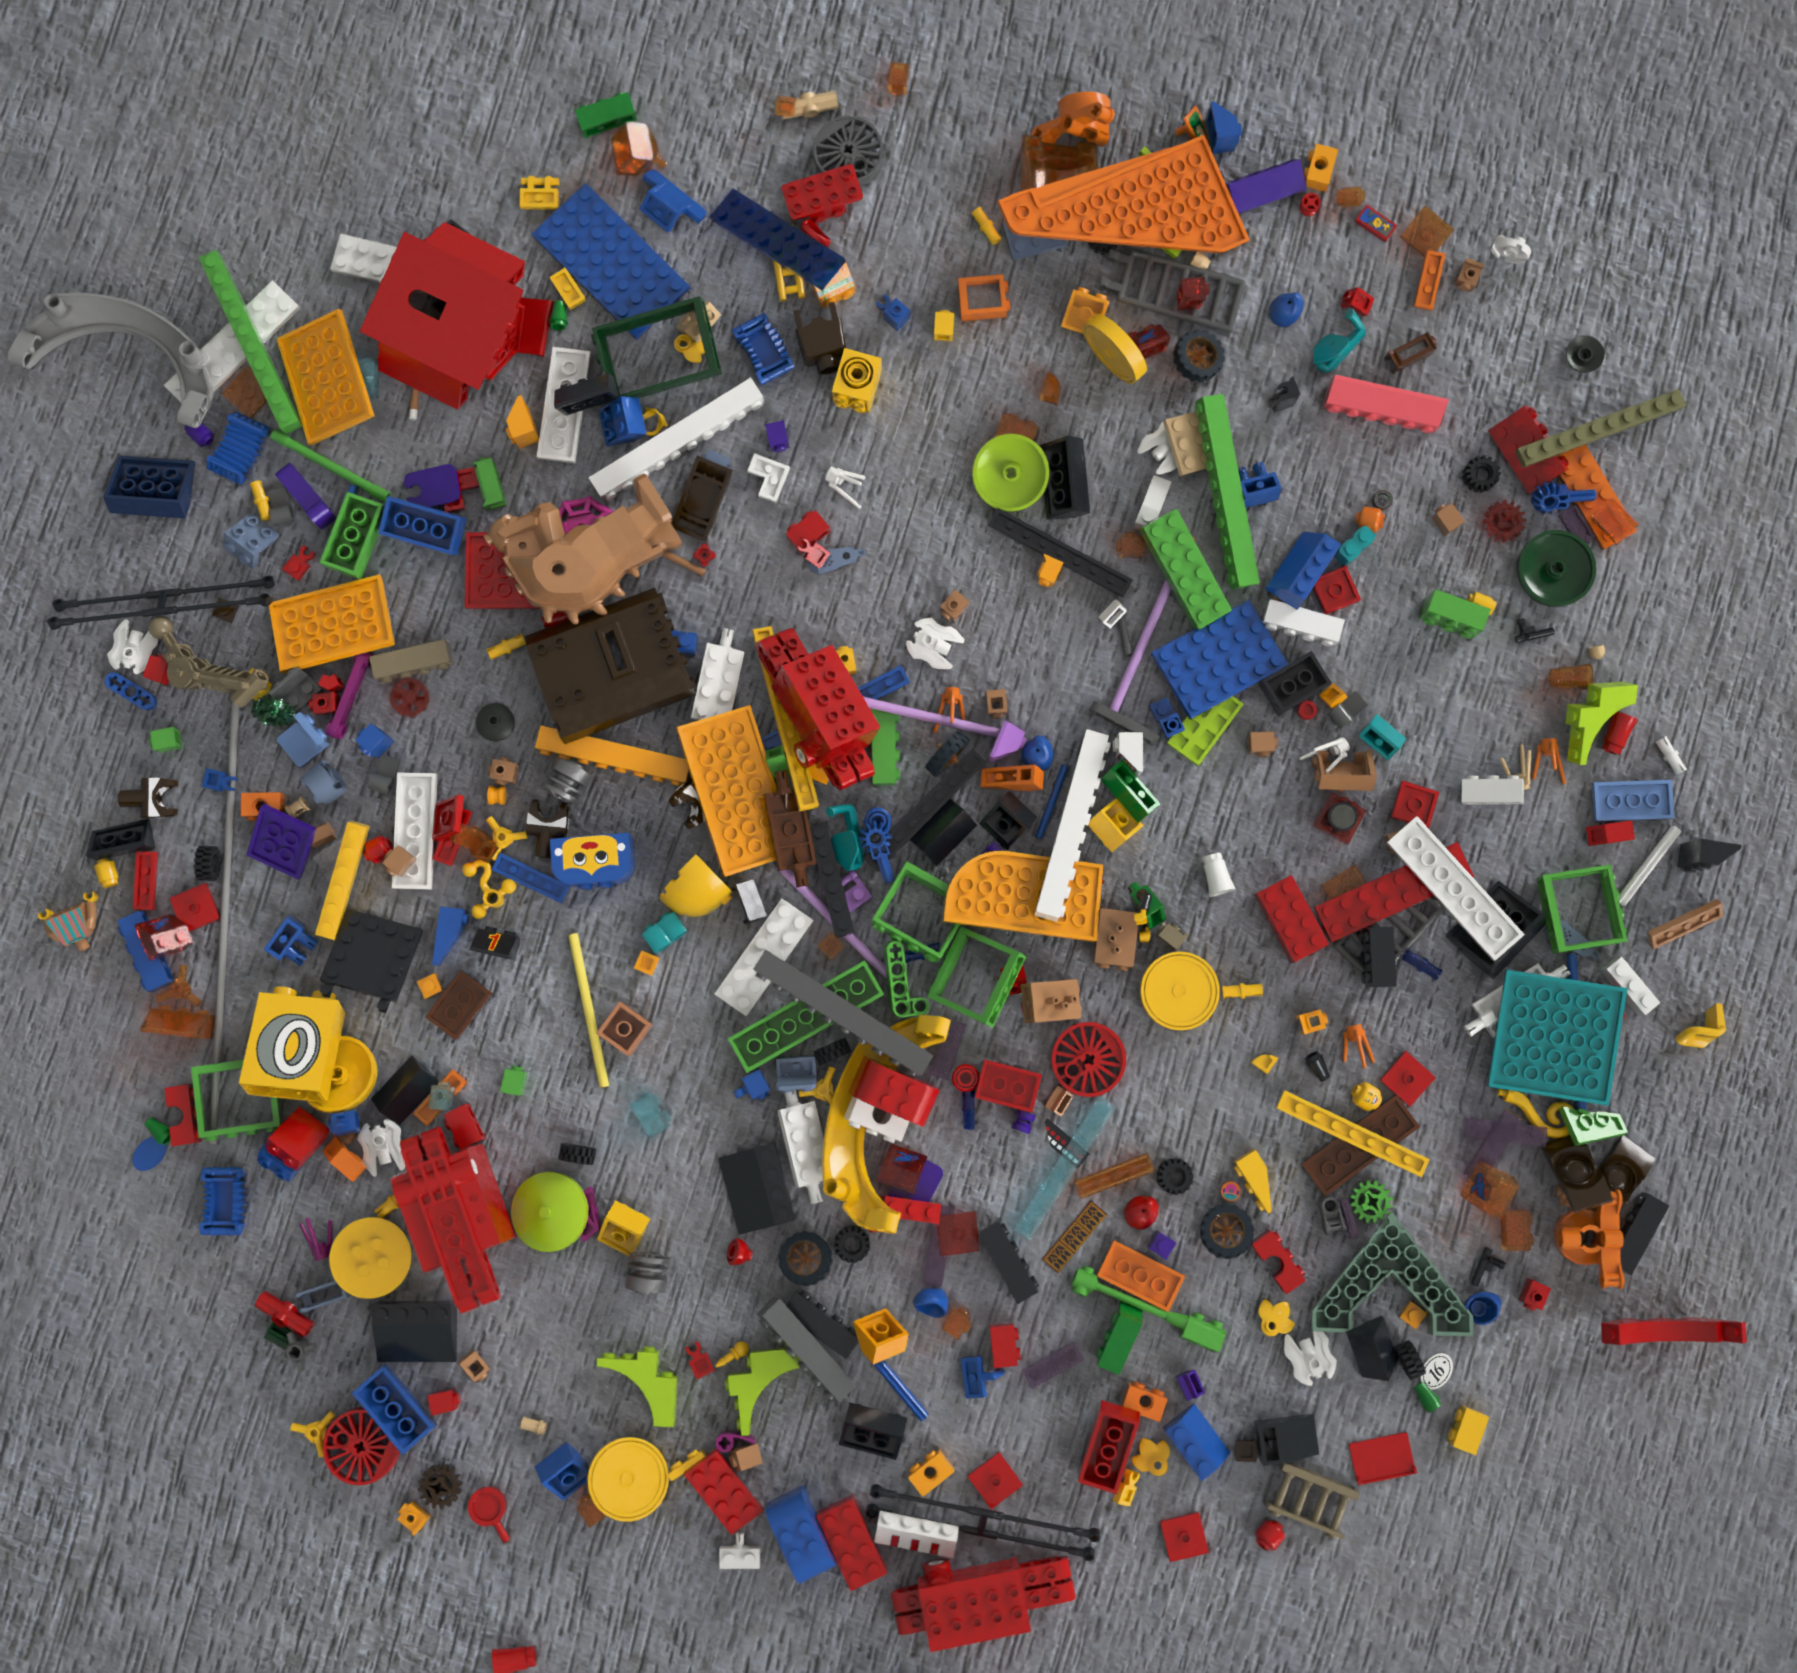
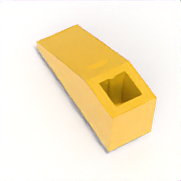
(1254, 1172)

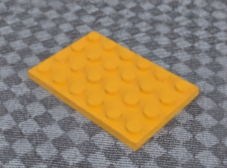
(325, 377)
(331, 623)

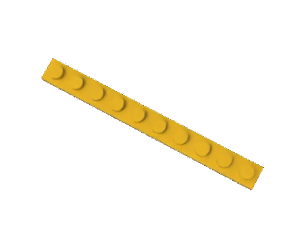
(800, 777)

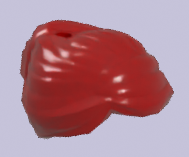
(812, 229)
(1141, 1212)

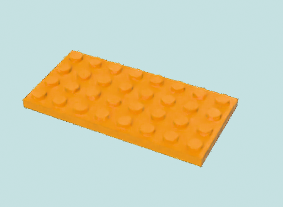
(730, 782)

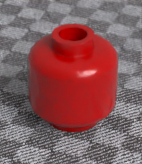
(376, 849)
(1269, 1535)

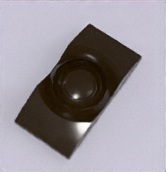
(702, 498)
(1625, 1168)
(1577, 1174)

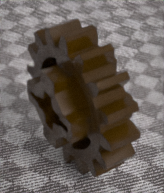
(448, 1487)

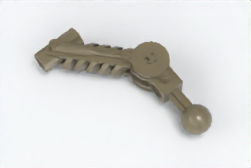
(195, 673)

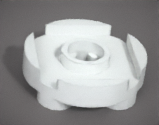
(1512, 249)

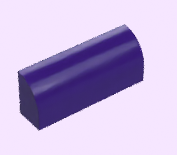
(1267, 185)

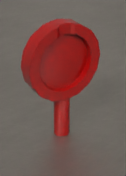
(487, 1508)

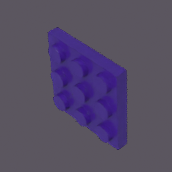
(281, 841)

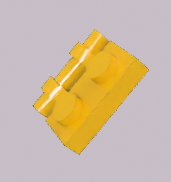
(539, 198)

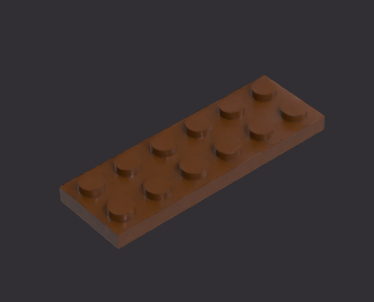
(1341, 1160)

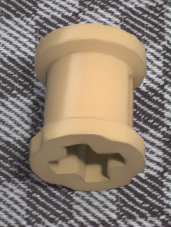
(298, 807)

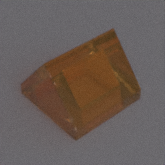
(785, 106)

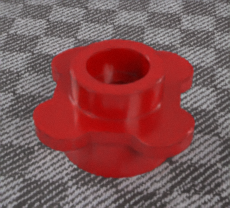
(699, 555)

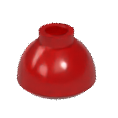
(965, 1078)
(738, 1252)

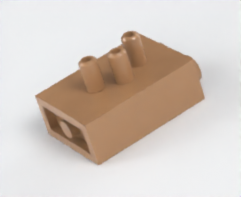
(1345, 775)
(1123, 939)
(1051, 1001)

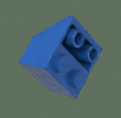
(622, 421)

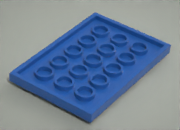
(1219, 660)

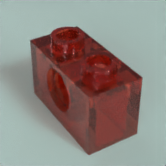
(1192, 293)

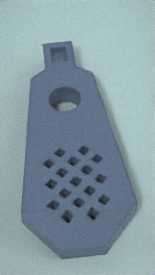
(837, 559)
(1575, 938)

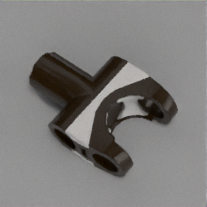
(687, 793)
(149, 798)
(546, 828)

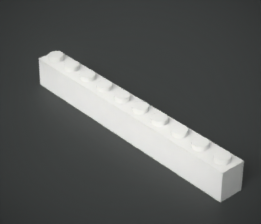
(677, 439)
(1071, 826)

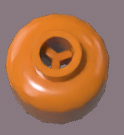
(1371, 517)

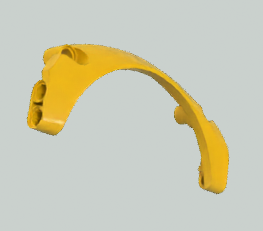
(843, 1145)

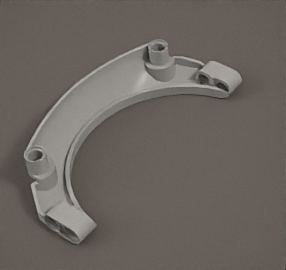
(86, 313)

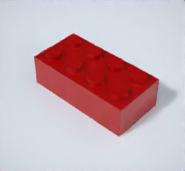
(1291, 919)
(1109, 1447)
(851, 1542)

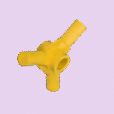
(503, 836)
(823, 1089)
(315, 1431)

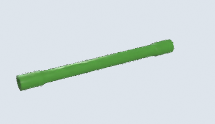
(287, 441)

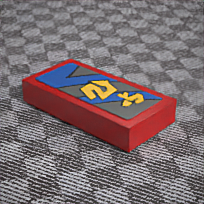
(1375, 223)

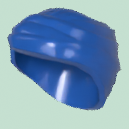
(1282, 312)
(1041, 758)
(932, 1302)
(1483, 1307)

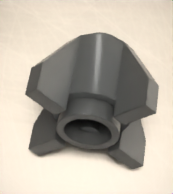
(294, 1354)

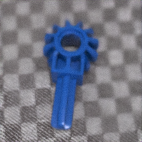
(1558, 496)
(878, 849)

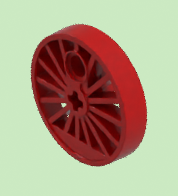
(1112, 1042)
(355, 1436)

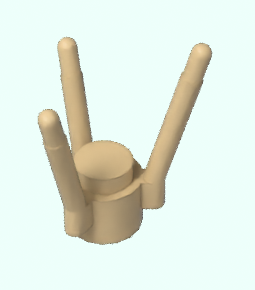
(1525, 776)

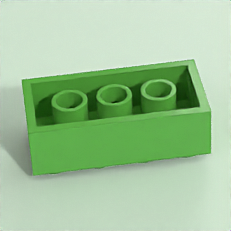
(353, 536)

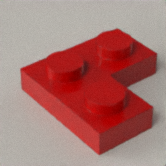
(467, 480)

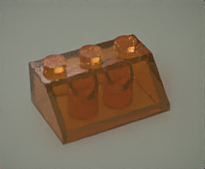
(179, 1022)

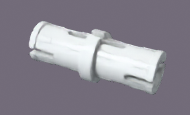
(1670, 755)

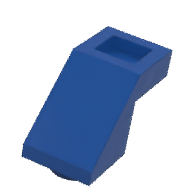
(1166, 718)

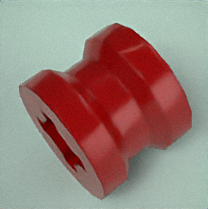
(1312, 200)

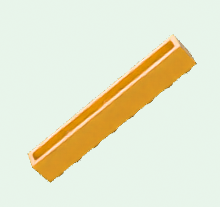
(614, 755)

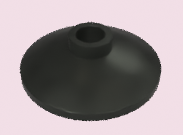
(1590, 348)
(503, 726)

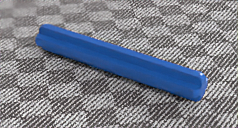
(901, 1390)

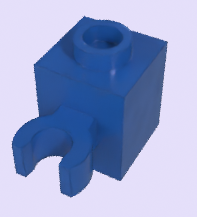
(894, 313)
(755, 1085)
(344, 1123)

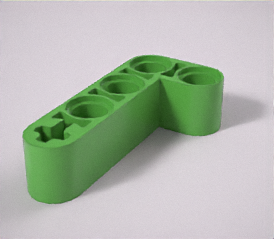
(901, 978)

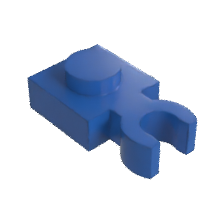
(217, 780)

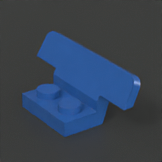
(667, 202)

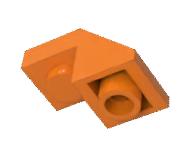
(343, 1159)

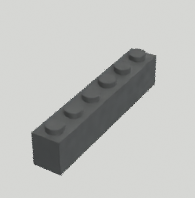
(806, 1350)

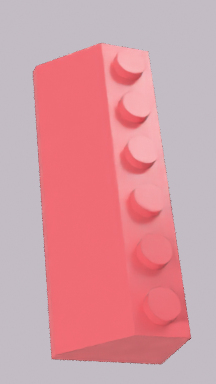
(1385, 404)

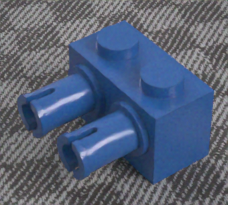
(1259, 489)
(282, 941)

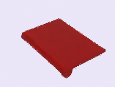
(535, 326)
(1382, 1458)

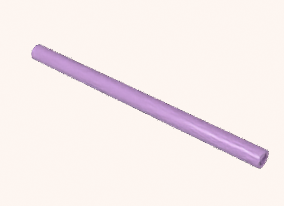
(1140, 647)
(932, 717)
(823, 910)

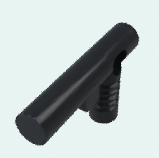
(1530, 632)
(1486, 1265)

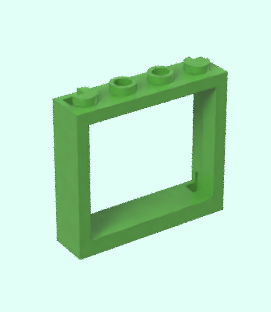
(1550, 909)
(915, 946)
(1001, 989)
(233, 1131)

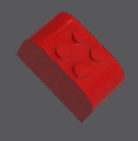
(893, 1091)

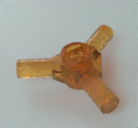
(180, 989)

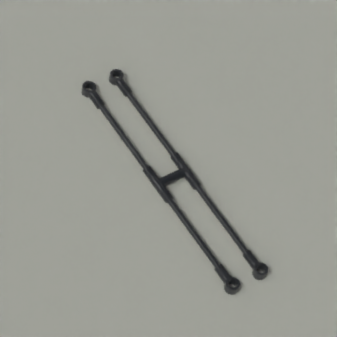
(60, 605)
(1087, 1553)

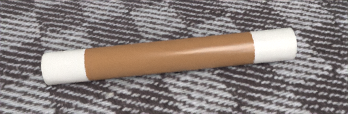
(414, 404)

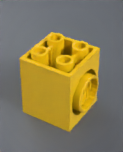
(856, 380)

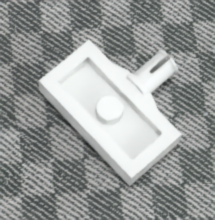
(739, 1555)

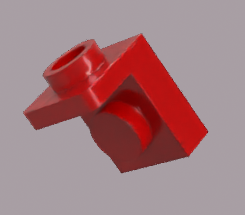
(1357, 300)

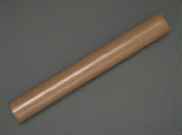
(684, 563)

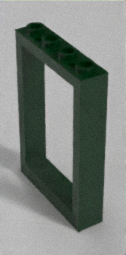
(695, 304)

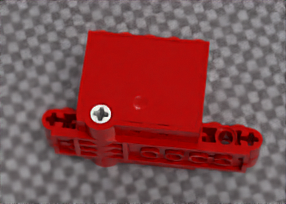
(453, 1214)

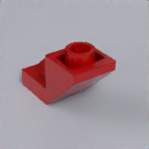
(1610, 833)

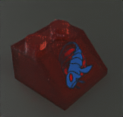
(1151, 340)
(163, 936)
(902, 1168)

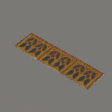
(1074, 1236)

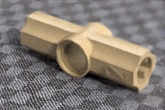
(811, 104)

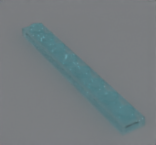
(1064, 1168)

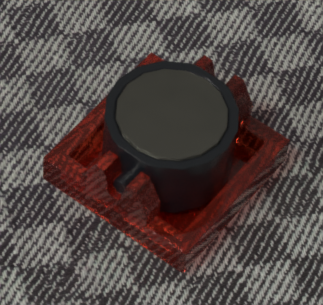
(1339, 818)

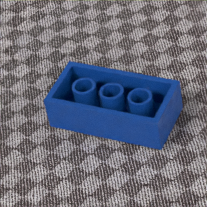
(422, 525)

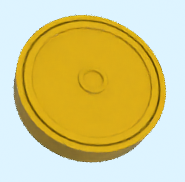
(1114, 348)
(1179, 991)
(370, 1258)
(627, 1479)

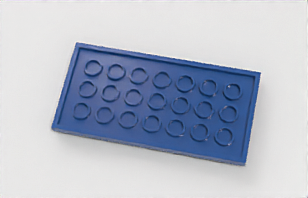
(609, 258)

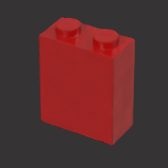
(297, 1138)

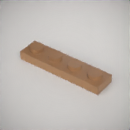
(1685, 924)

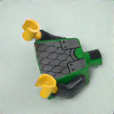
(1148, 907)

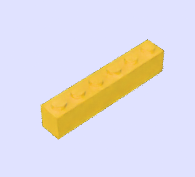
(342, 880)

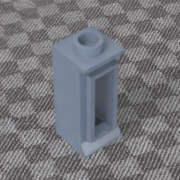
(308, 1301)

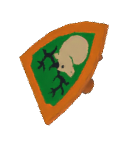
(1193, 125)

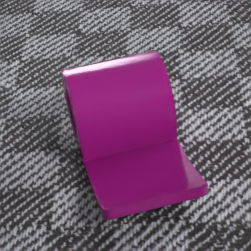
(731, 1435)

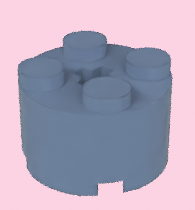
(324, 783)

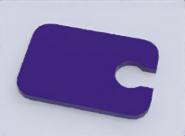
(437, 484)
(928, 1183)

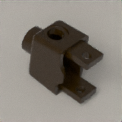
(821, 341)

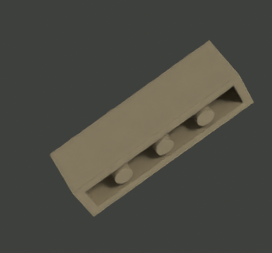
(411, 660)

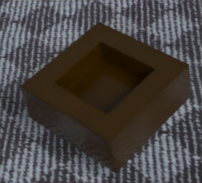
(225, 613)
(1246, 1450)

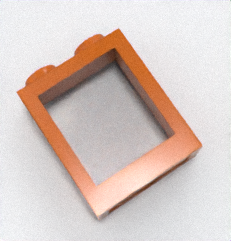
(983, 297)

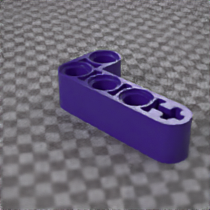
(305, 496)

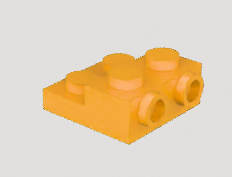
(1082, 308)

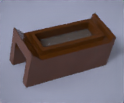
(1412, 352)

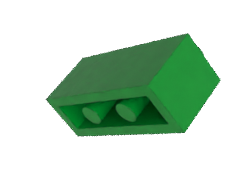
(605, 114)
(1130, 791)

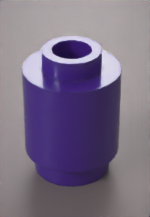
(200, 435)

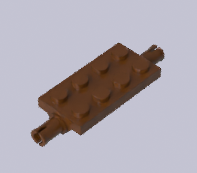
(789, 830)

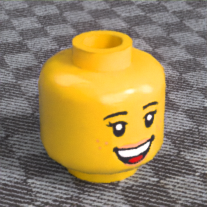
(1366, 1096)

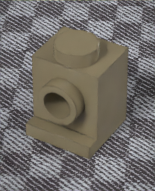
(1171, 935)

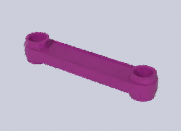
(336, 728)

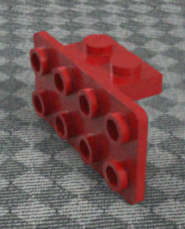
(822, 194)

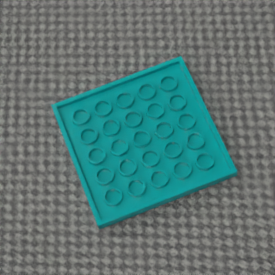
(1557, 1037)

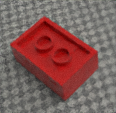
(1008, 1086)

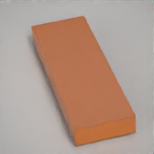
(1429, 280)
(427, 1115)

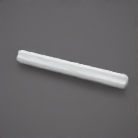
(1648, 865)

